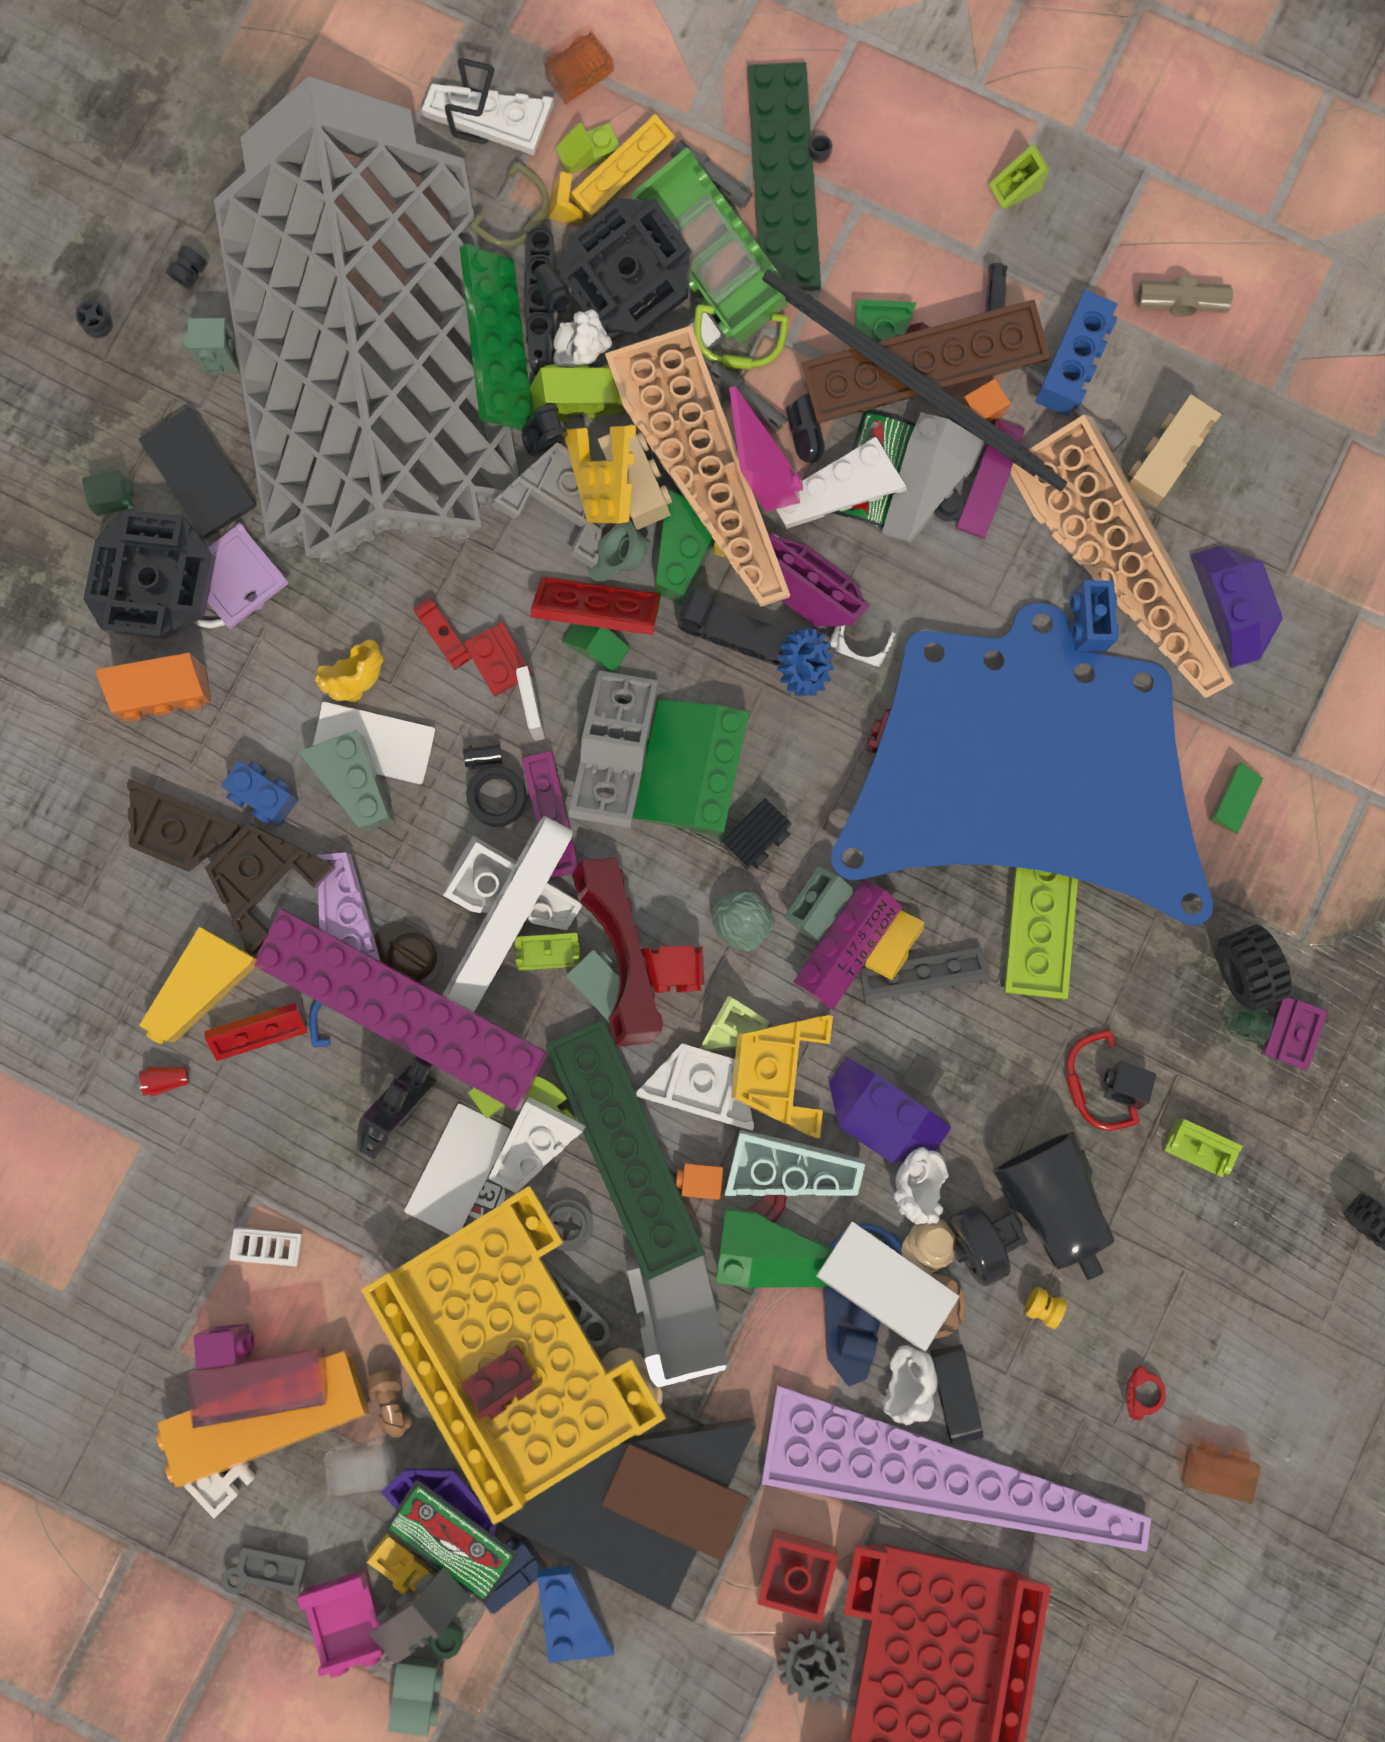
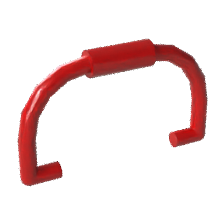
(1076, 1089)

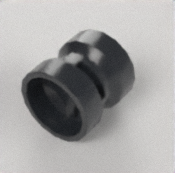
(186, 267)

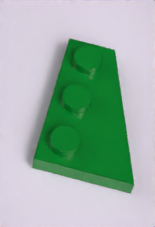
(883, 318)

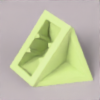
(732, 1020)

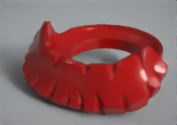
(1137, 1378)

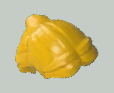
(353, 675)

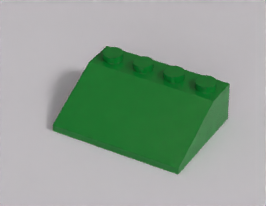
(691, 766)

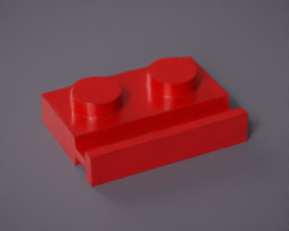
(496, 658)

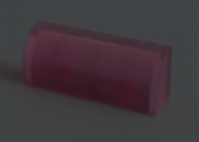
(257, 1387)

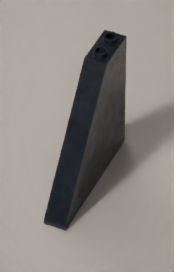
(577, 1526)

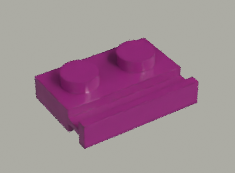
(1294, 1033)

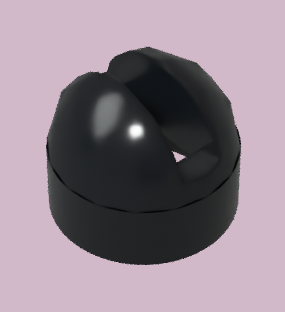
(820, 148)

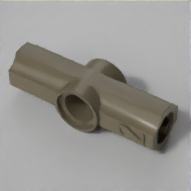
(1184, 296)

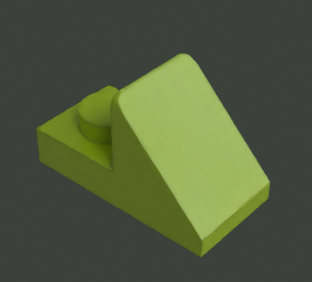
(586, 149)

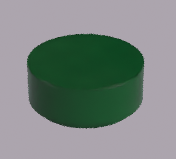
(448, 1643)

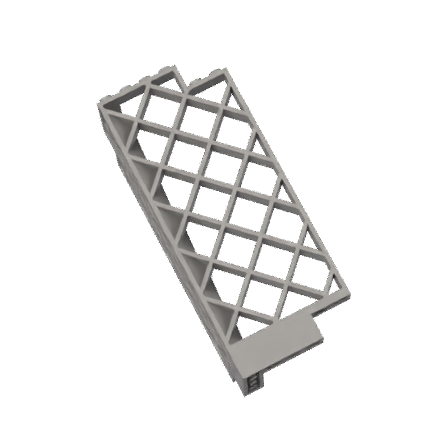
(313, 130)

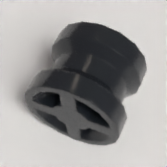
(91, 311)

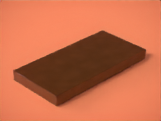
(675, 1501)

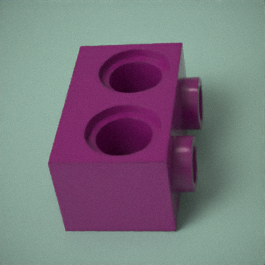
(223, 1345)

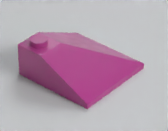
(762, 460)

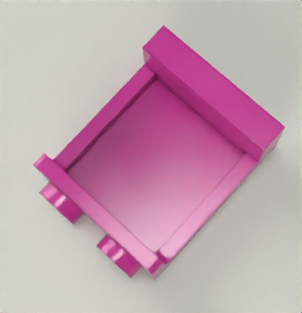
(340, 1619)

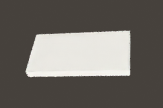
(887, 1286)

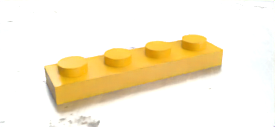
(622, 166)

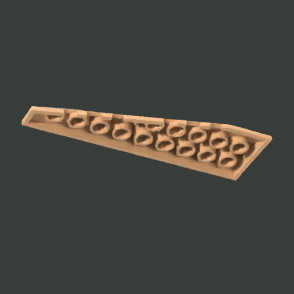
(682, 420)
(1116, 542)

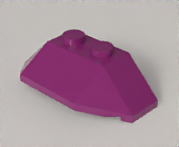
(816, 586)

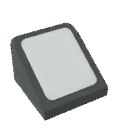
(710, 331)

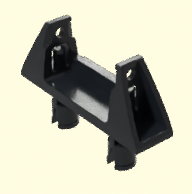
(394, 1107)

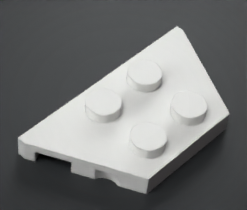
(698, 1084)

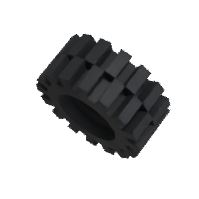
(1368, 1218)

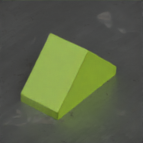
(1021, 178)

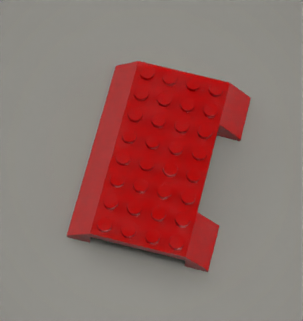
(944, 1647)

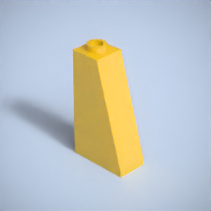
(196, 984)

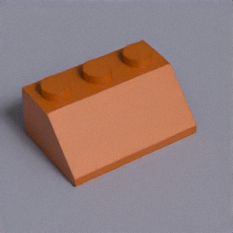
(155, 686)

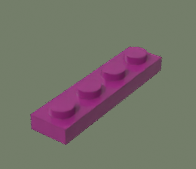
(548, 802)

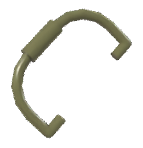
(536, 220)

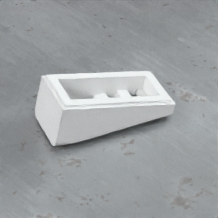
(238, 1243)

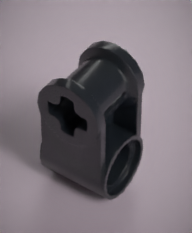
(543, 430)

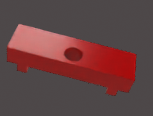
(449, 644)

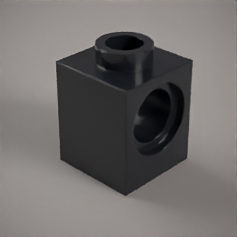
(1129, 1085)

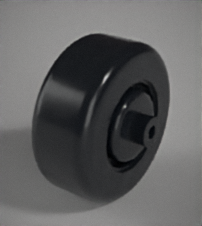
(980, 1245)

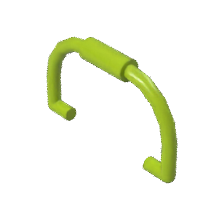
(737, 361)

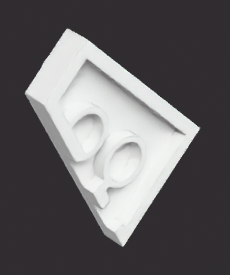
(533, 1141)

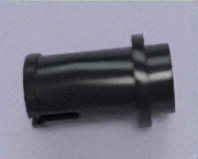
(482, 755)

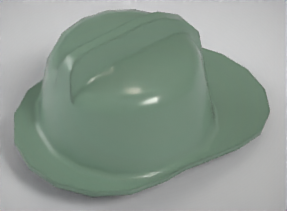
(619, 551)

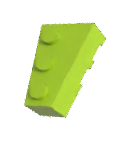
(577, 391)

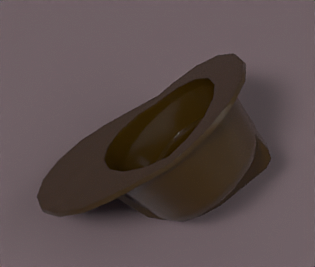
(409, 951)

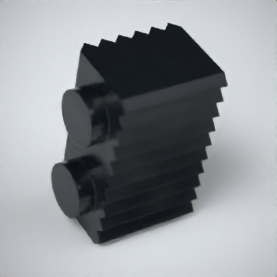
(756, 835)

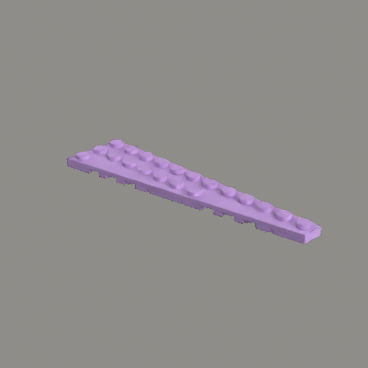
(866, 1460)

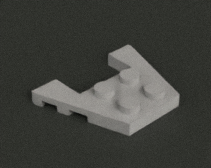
(554, 484)

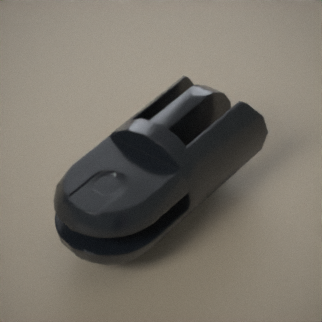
(805, 430)

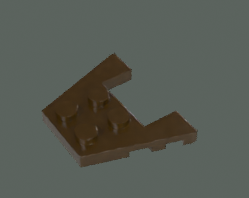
(251, 868)

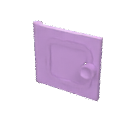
(237, 571)

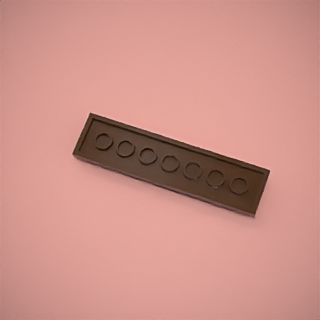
(943, 353)

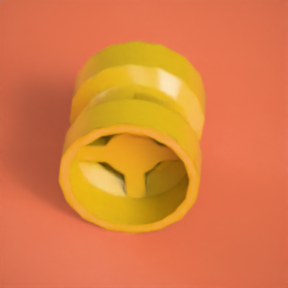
(1045, 1307)

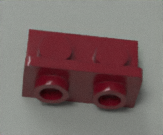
(499, 1382)

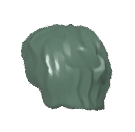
(742, 920)

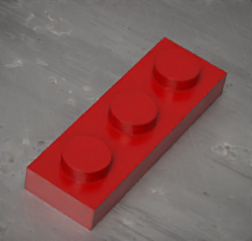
(256, 1031)

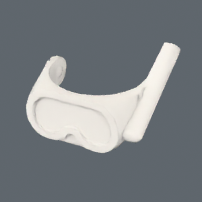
(838, 642)

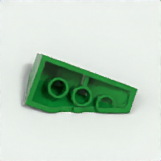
(766, 1254)

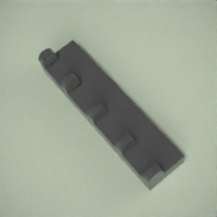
(926, 974)

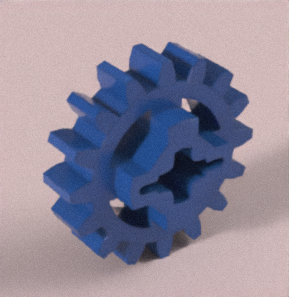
(805, 662)

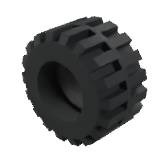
(1254, 967)

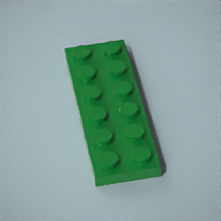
(496, 337)

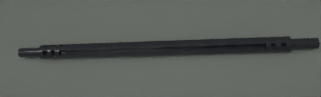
(914, 380)

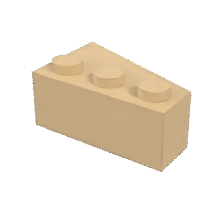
(1172, 451)
(647, 498)

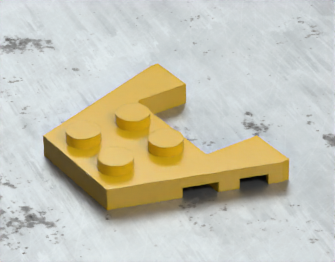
(603, 482)
(768, 1068)

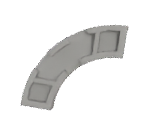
(678, 1323)

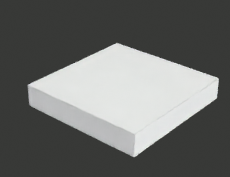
(530, 703)

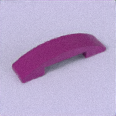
(988, 485)

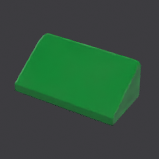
(1236, 798)

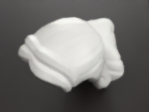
(580, 340)
(919, 1186)
(911, 1386)

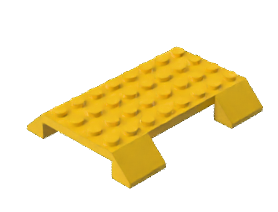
(472, 1304)

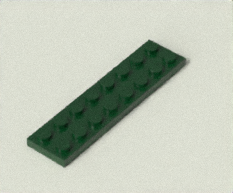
(784, 171)
(625, 1150)

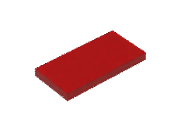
(596, 605)

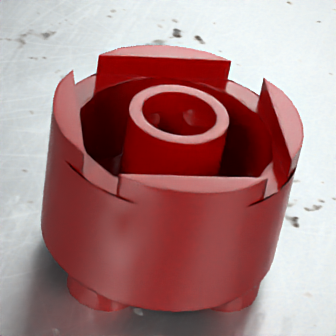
(675, 967)

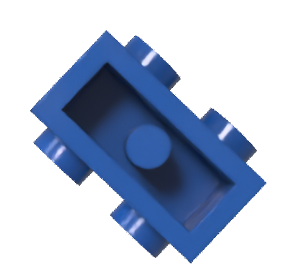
(1094, 615)
(268, 799)

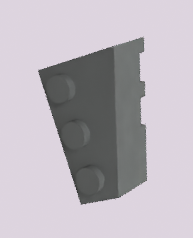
(419, 1615)

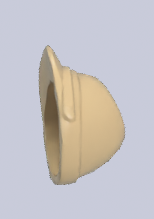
(930, 1246)

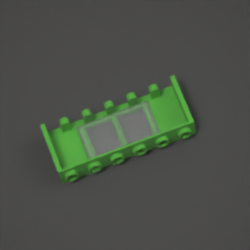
(725, 256)

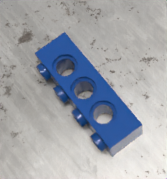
(1090, 313)

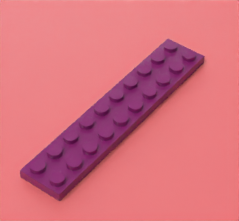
(401, 1009)

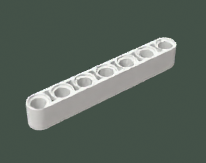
(508, 913)

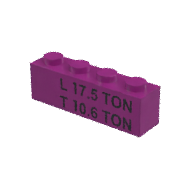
(848, 944)

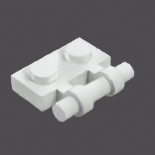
(218, 1490)

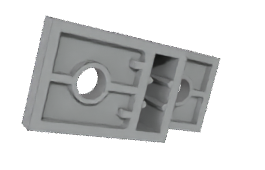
(613, 749)

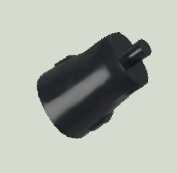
(1058, 1201)

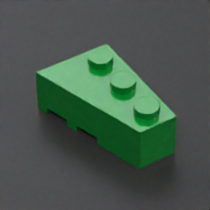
(682, 550)

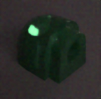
(1252, 1026)

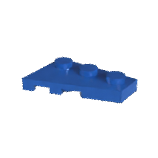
(568, 1620)

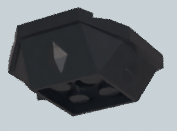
(622, 236)
(133, 553)

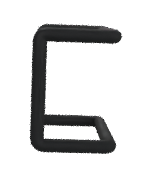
(450, 107)

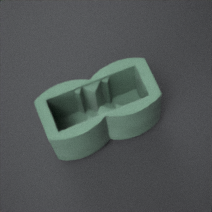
(414, 1696)

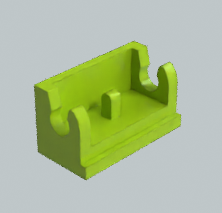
(548, 951)
(1202, 1147)

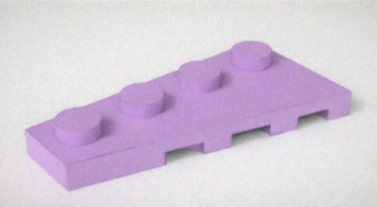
(343, 906)

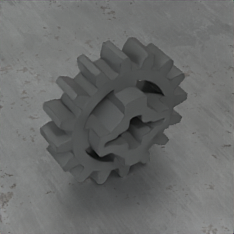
(824, 1673)

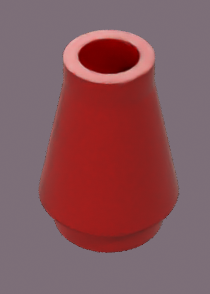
(162, 1079)

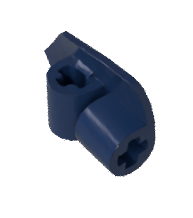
(850, 1337)

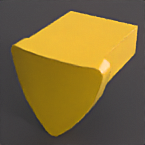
(560, 207)

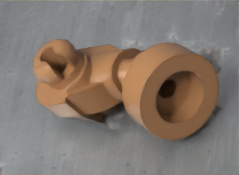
(384, 1387)

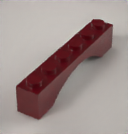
(602, 892)

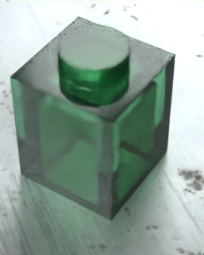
(108, 492)

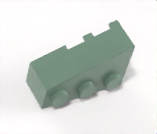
(351, 778)

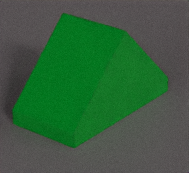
(597, 645)

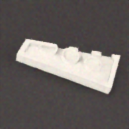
(505, 119)
(851, 480)

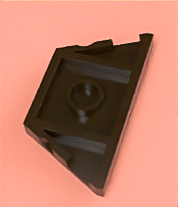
(173, 828)

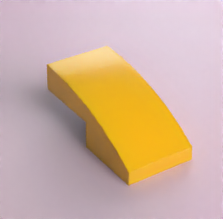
(894, 945)
(398, 1563)

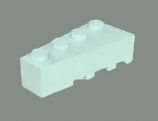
(788, 1168)

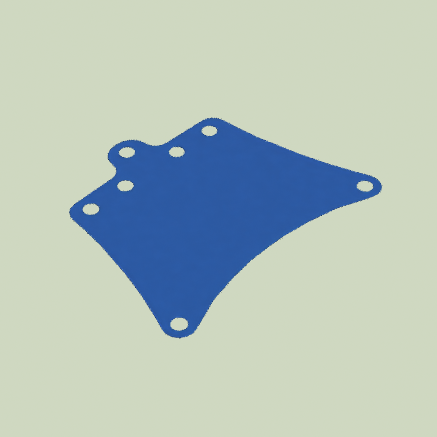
(1030, 769)

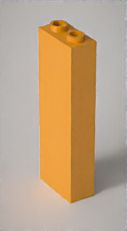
(219, 1447)

